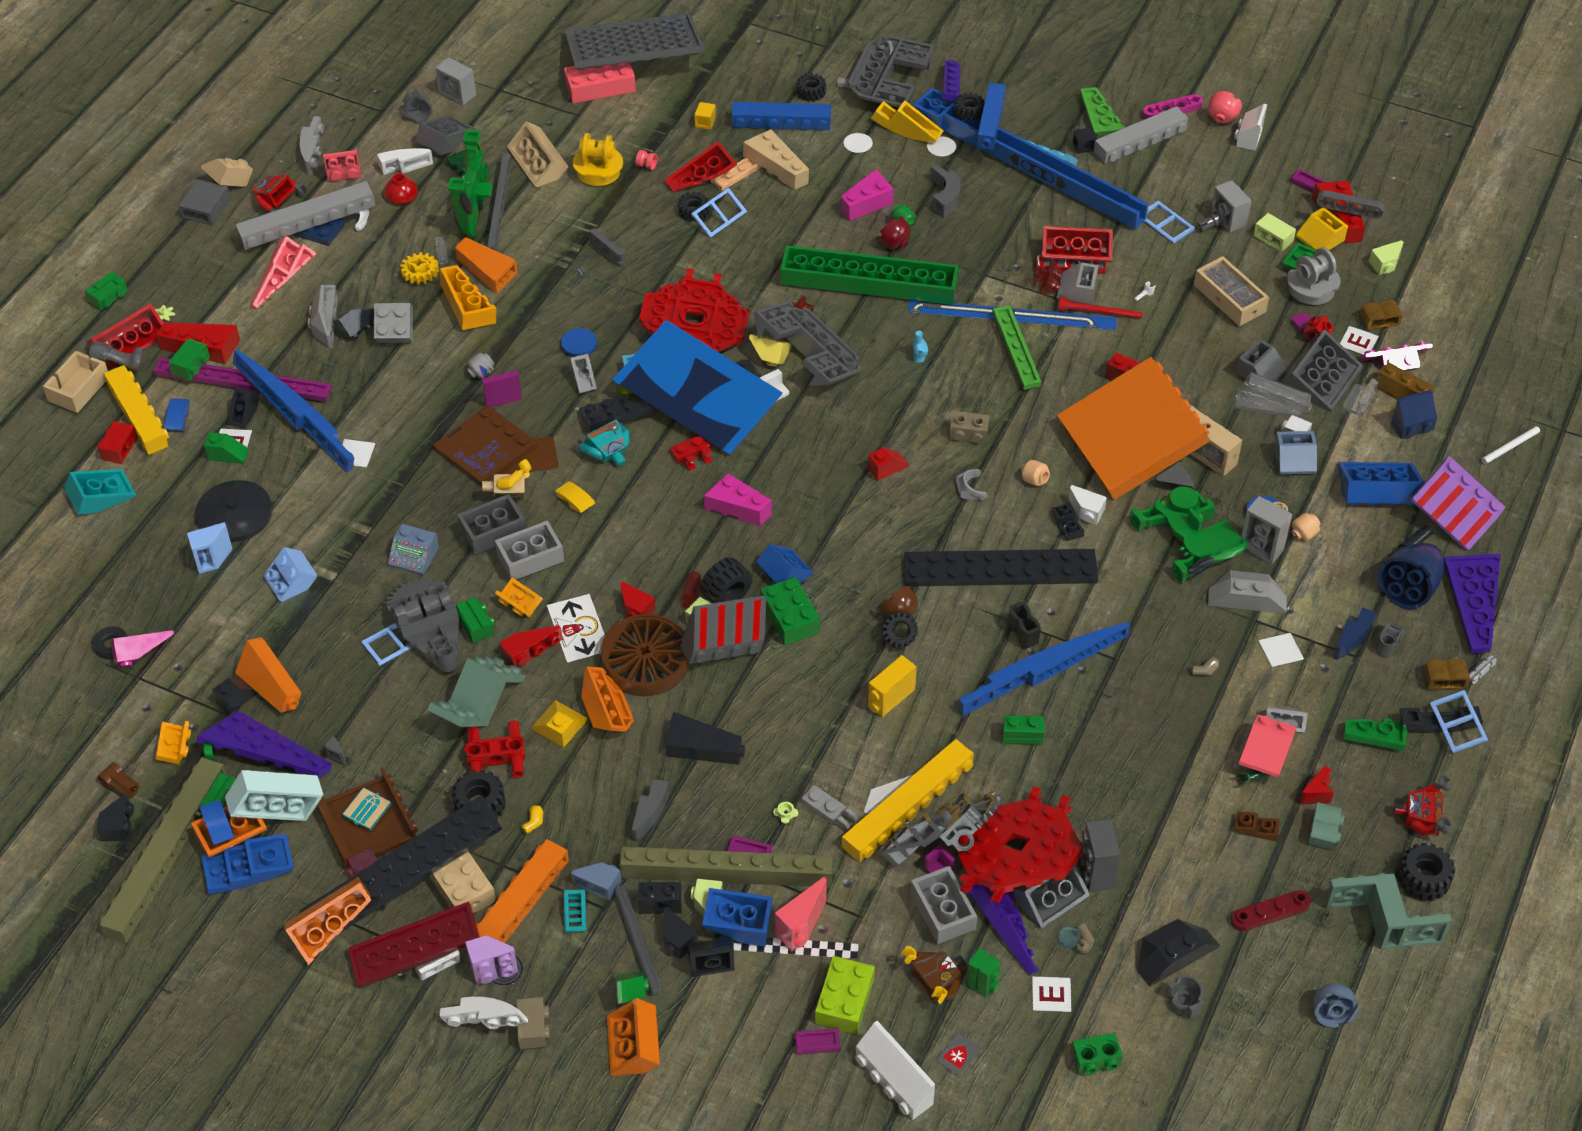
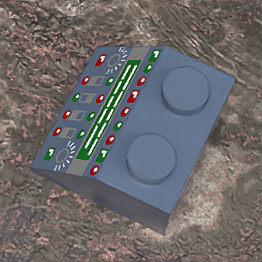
(413, 549)

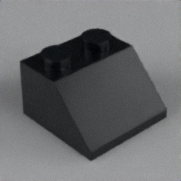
(711, 956)

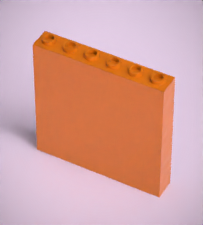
(1134, 427)

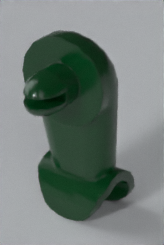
(1247, 778)

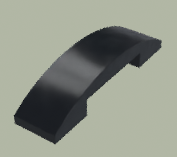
(1427, 722)

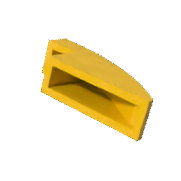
(907, 122)

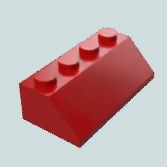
(1077, 243)
(131, 332)

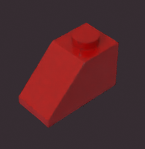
(885, 463)
(636, 601)

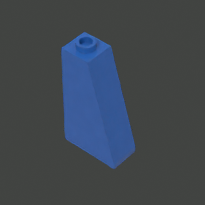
(991, 116)

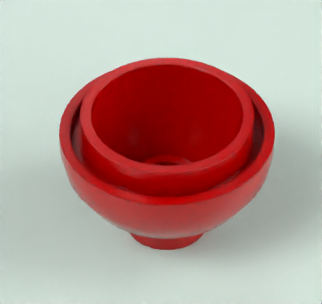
(400, 189)

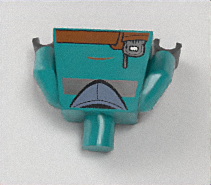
(606, 443)

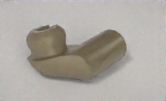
(1207, 669)
(1086, 941)

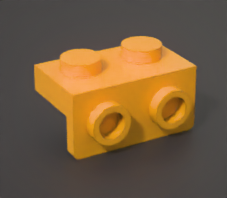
(520, 597)
(172, 742)

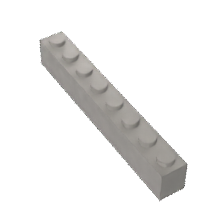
(305, 215)

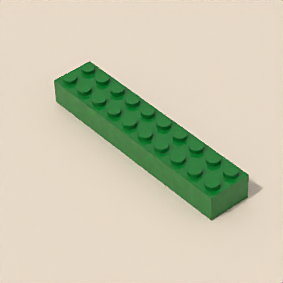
(869, 274)

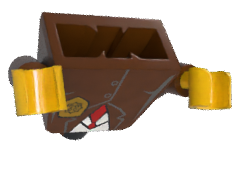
(936, 973)

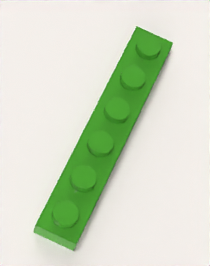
(1017, 347)

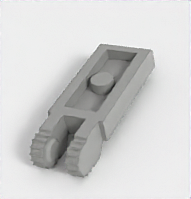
(828, 807)

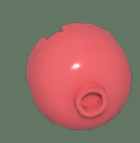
(1224, 107)

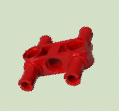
(496, 750)

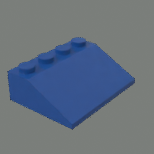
(1379, 482)

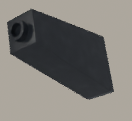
(702, 741)

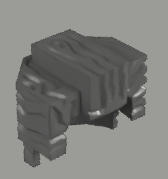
(417, 106)
(1186, 995)

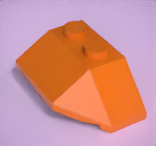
(605, 701)

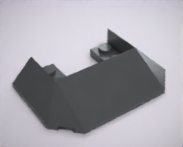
(877, 64)
(824, 351)

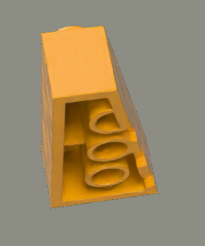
(465, 300)

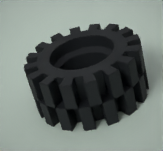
(818, 84)
(962, 104)
(692, 200)
(905, 640)

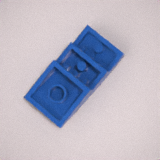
(247, 863)

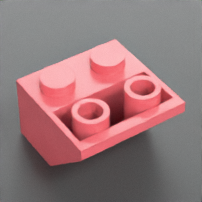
(342, 165)

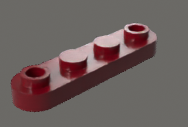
(1270, 910)

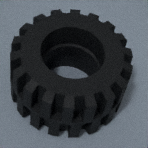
(726, 581)
(479, 784)
(1428, 858)

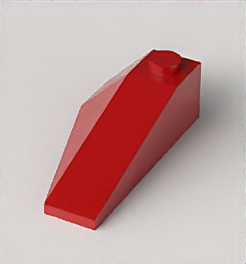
(706, 166)

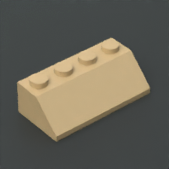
(537, 155)

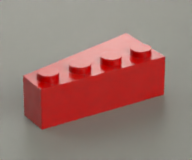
(1355, 223)
(219, 338)

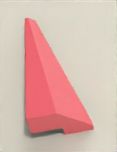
(283, 265)

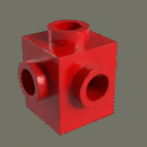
(1316, 325)

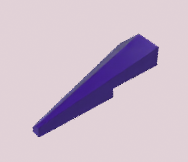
(1007, 922)

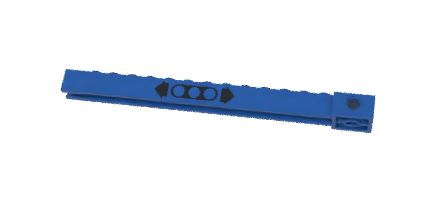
(1038, 163)

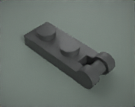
(608, 248)

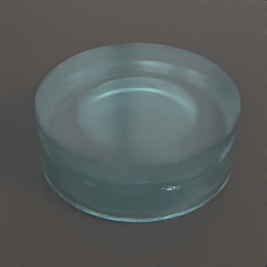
(1069, 937)

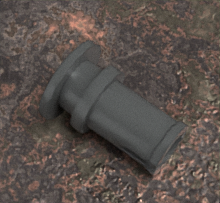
(1212, 221)

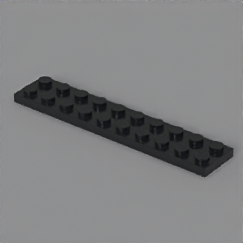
(629, 406)
(1000, 567)
(423, 855)

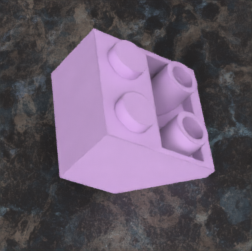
(490, 959)

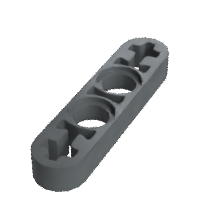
(1350, 204)

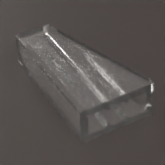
(1272, 397)

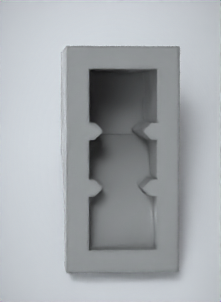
(582, 373)

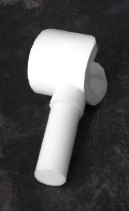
(1147, 291)

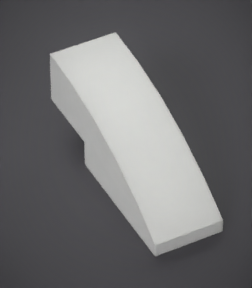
(404, 160)

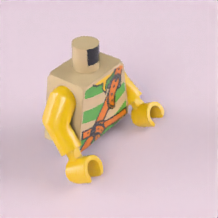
(508, 483)

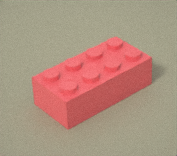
(599, 82)

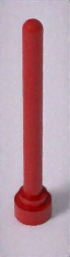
(1065, 304)

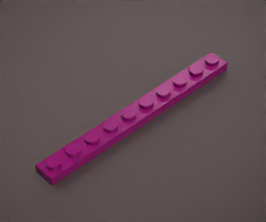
(234, 378)

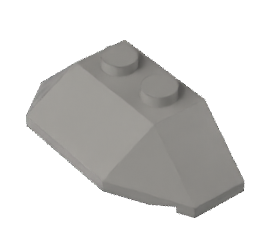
(323, 313)
(1248, 592)

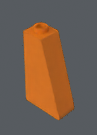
(486, 264)
(267, 676)

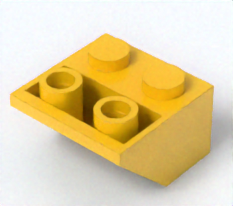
(1322, 230)

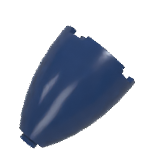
(1414, 565)

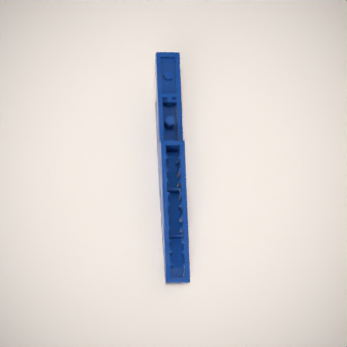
(295, 409)
(1042, 666)

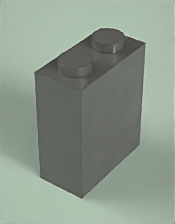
(204, 202)

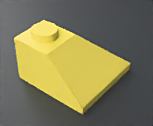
(771, 349)

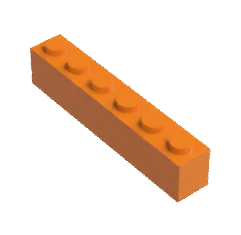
(523, 891)

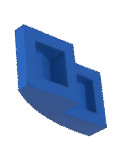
(176, 415)
(216, 822)

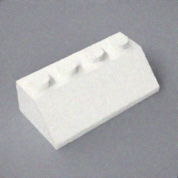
(895, 1071)

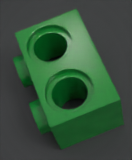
(1095, 1048)

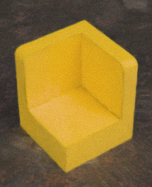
(705, 115)

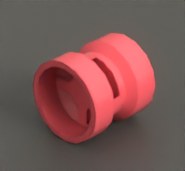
(646, 159)

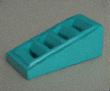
(574, 895)

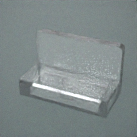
(1360, 398)

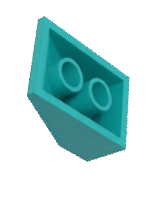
(98, 489)

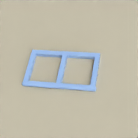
(719, 213)
(1173, 215)
(365, 643)
(1458, 721)

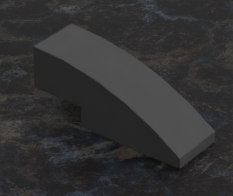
(650, 808)

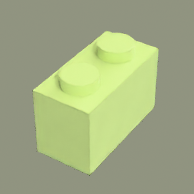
(1274, 232)

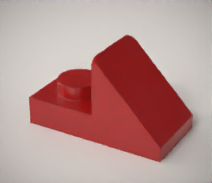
(1318, 789)

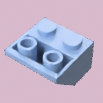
(210, 546)
(290, 574)

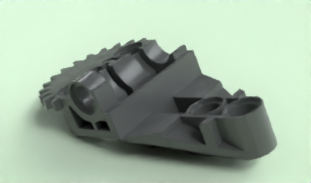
(437, 633)
(966, 818)

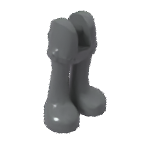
(105, 352)

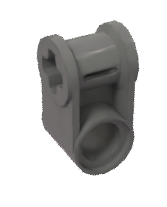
(1389, 639)

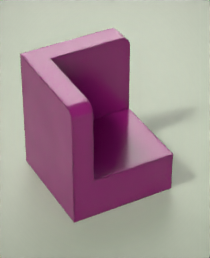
(937, 860)

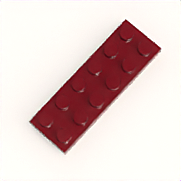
(413, 944)

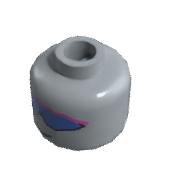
(480, 366)

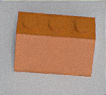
(241, 827)
(633, 1038)

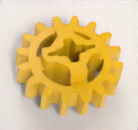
(419, 268)

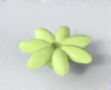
(165, 313)

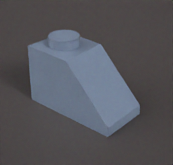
(597, 879)

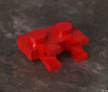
(691, 448)

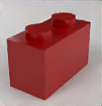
(117, 442)

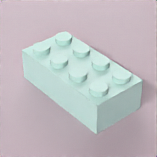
(273, 795)

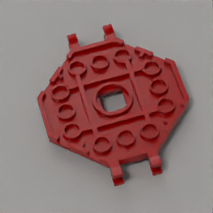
(723, 318)
(1047, 855)

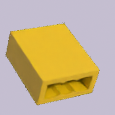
(892, 686)

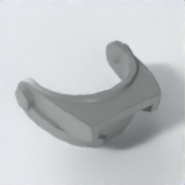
(965, 490)

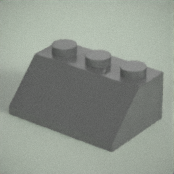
(1052, 898)

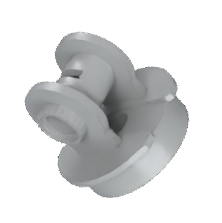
(1315, 278)

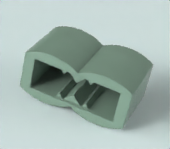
(1325, 826)

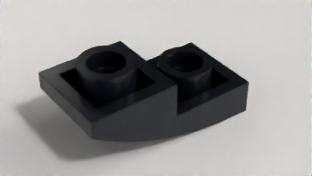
(1066, 521)

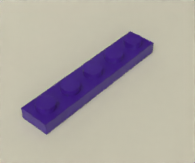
(951, 80)

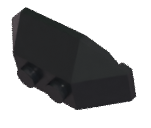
(1173, 949)

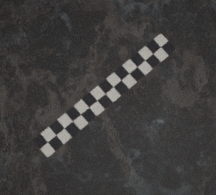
(811, 948)

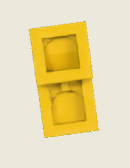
(575, 496)

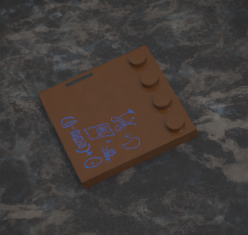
(484, 445)

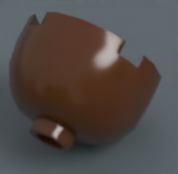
(902, 600)

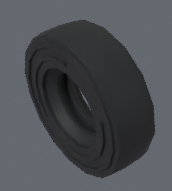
(102, 636)

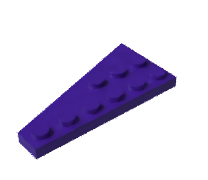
(1475, 595)
(261, 743)

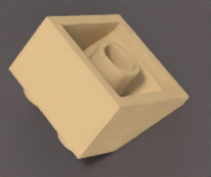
(229, 171)

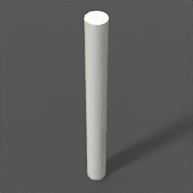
(1510, 445)

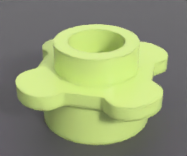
(785, 807)

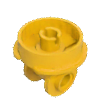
(597, 161)

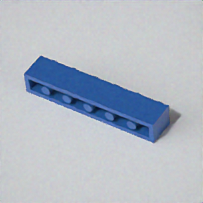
(781, 115)

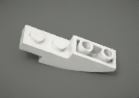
(489, 1011)

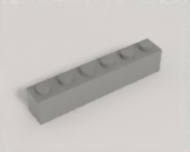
(1140, 135)

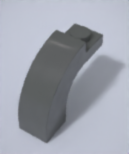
(948, 199)

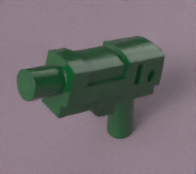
(457, 162)

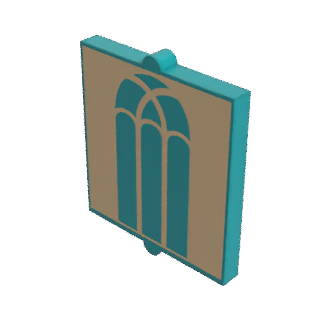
(366, 809)

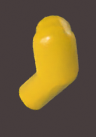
(535, 821)

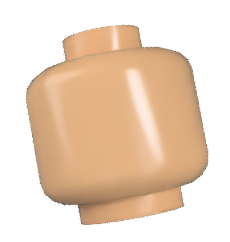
(1035, 473)
(1305, 526)

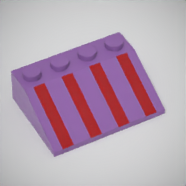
(1457, 503)

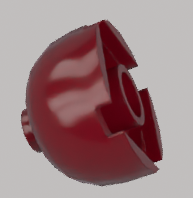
(895, 234)

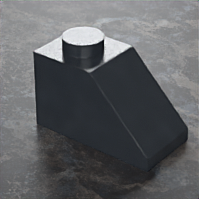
(243, 406)
(232, 694)
(677, 934)

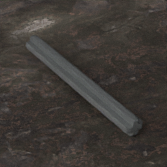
(638, 940)

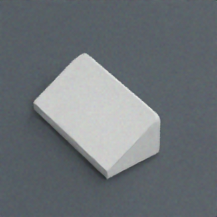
(436, 965)

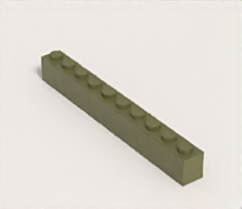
(160, 854)
(725, 866)

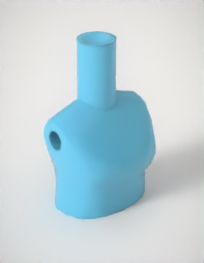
(920, 347)

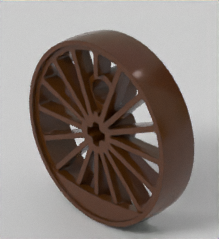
(644, 654)

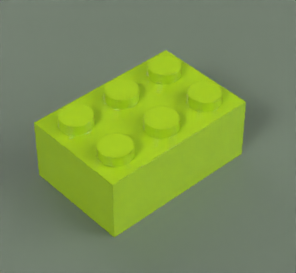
(845, 995)

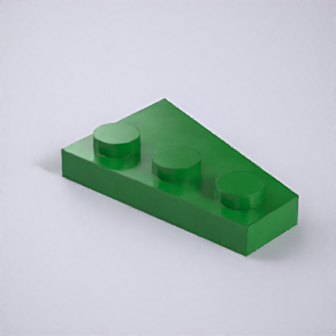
(1379, 733)

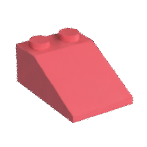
(1268, 745)
(798, 917)

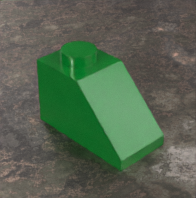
(225, 448)
(631, 986)

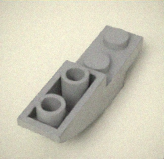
(310, 143)

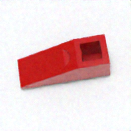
(527, 644)

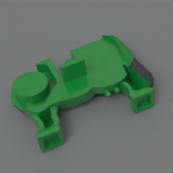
(471, 187)
(1184, 513)

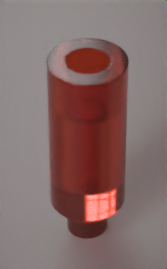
(690, 589)

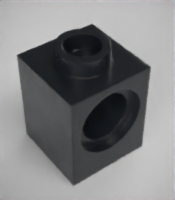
(1084, 140)

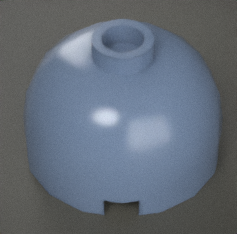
(1335, 1005)

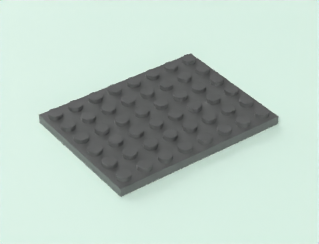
(633, 41)

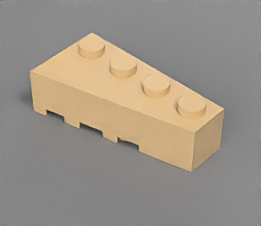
(777, 159)

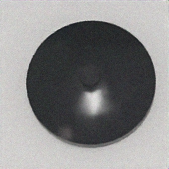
(239, 504)

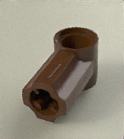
(115, 778)

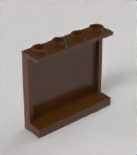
(388, 833)

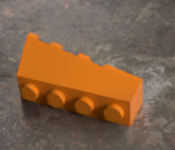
(327, 918)

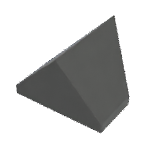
(1176, 475)

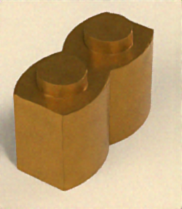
(1381, 314)
(1446, 674)

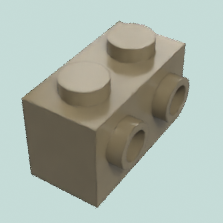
(968, 429)
(535, 1031)

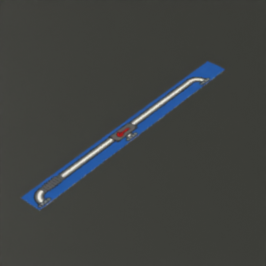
(1021, 315)

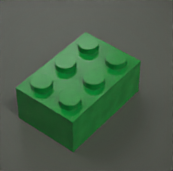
(790, 611)

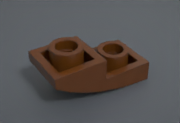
(1252, 825)

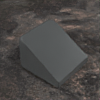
(334, 751)

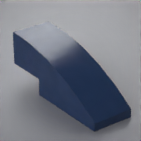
(1355, 633)

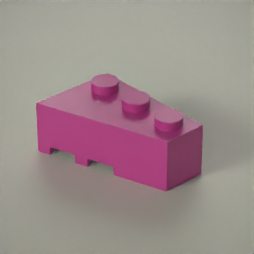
(867, 196)
(739, 500)

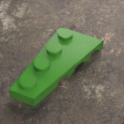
(1099, 113)

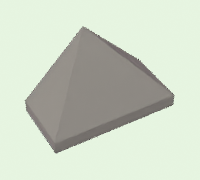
(1290, 715)

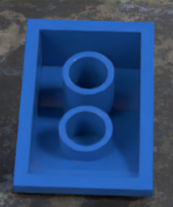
(738, 915)

